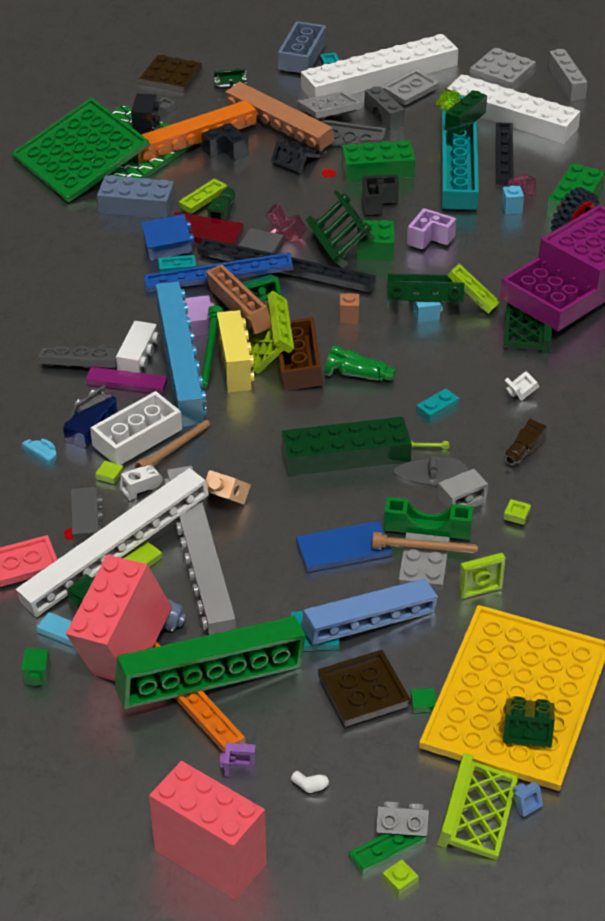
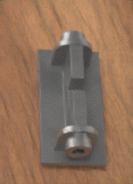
(94, 397)

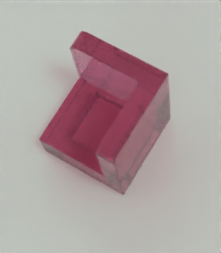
(526, 182)

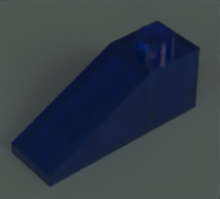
(78, 430)

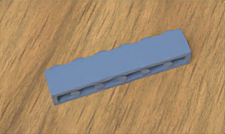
(368, 611)

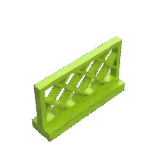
(280, 331)
(456, 806)

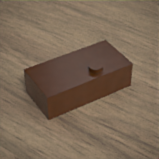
(302, 365)

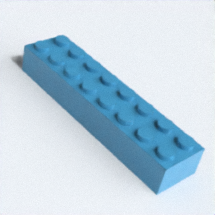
(181, 353)

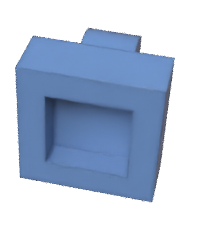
(527, 798)

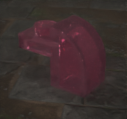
(291, 227)

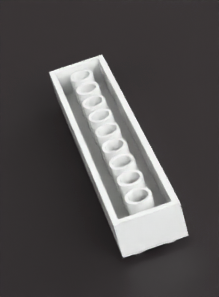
(380, 67)

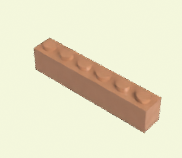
(239, 297)

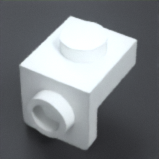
(522, 386)

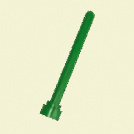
(212, 315)

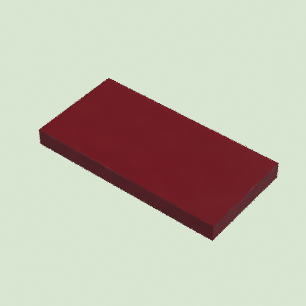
(213, 228)

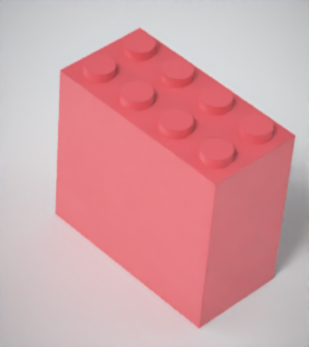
(118, 615)
(208, 829)

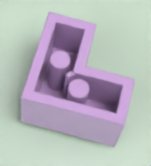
(430, 226)

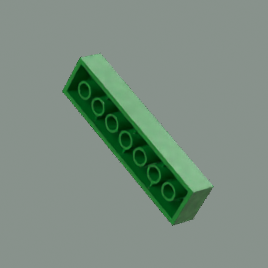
(209, 662)

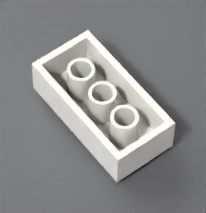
(136, 428)

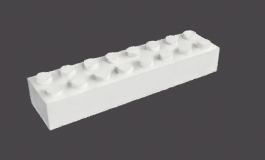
(524, 111)

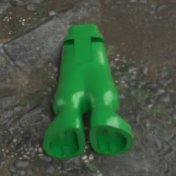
(356, 365)

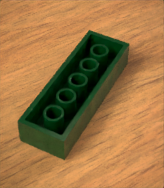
(346, 446)

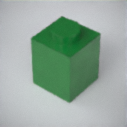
(36, 666)

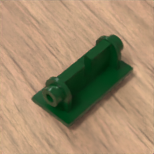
(223, 77)

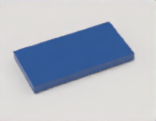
(340, 546)

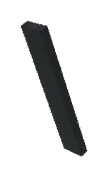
(504, 153)

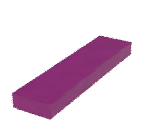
(126, 380)

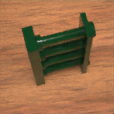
(324, 235)
(424, 288)

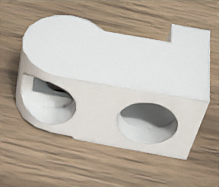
(139, 480)

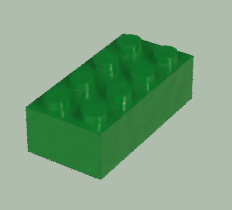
(378, 159)
(576, 176)

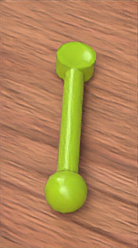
(445, 445)

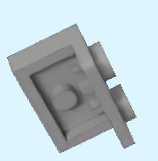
(402, 820)

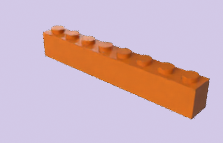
(189, 131)

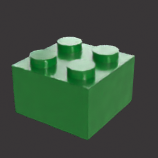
(382, 246)

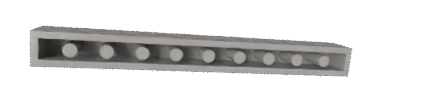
(204, 566)

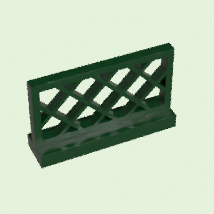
(542, 335)

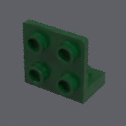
(529, 722)

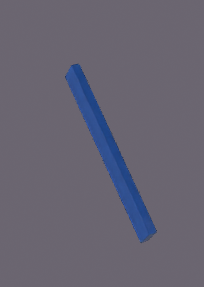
(238, 268)

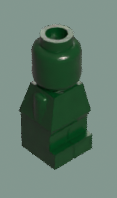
(220, 206)

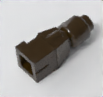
(527, 442)

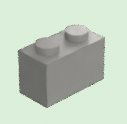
(463, 489)

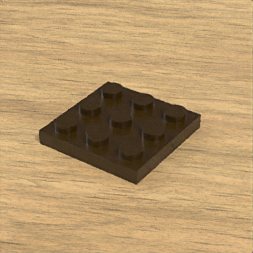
(170, 73)
(364, 687)

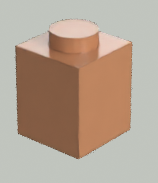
(349, 308)

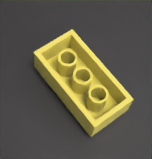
(235, 351)

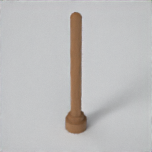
(173, 446)
(381, 541)

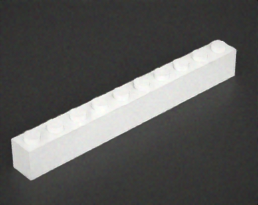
(114, 539)

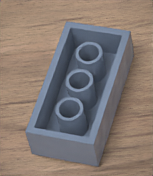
(301, 47)
(136, 197)

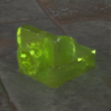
(448, 99)

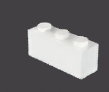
(137, 347)

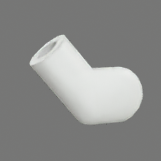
(310, 784)

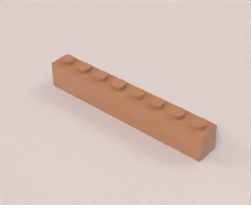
(283, 117)

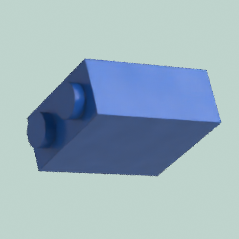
(168, 236)

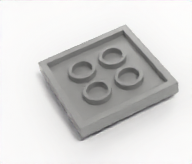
(502, 67)
(330, 104)

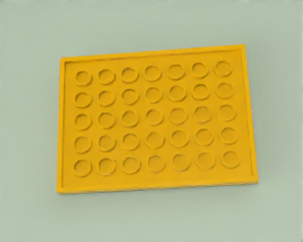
(508, 659)

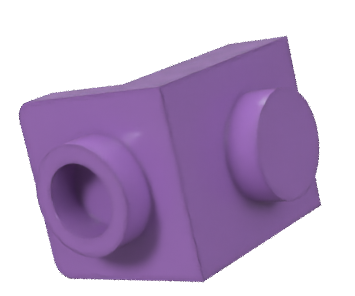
(238, 755)

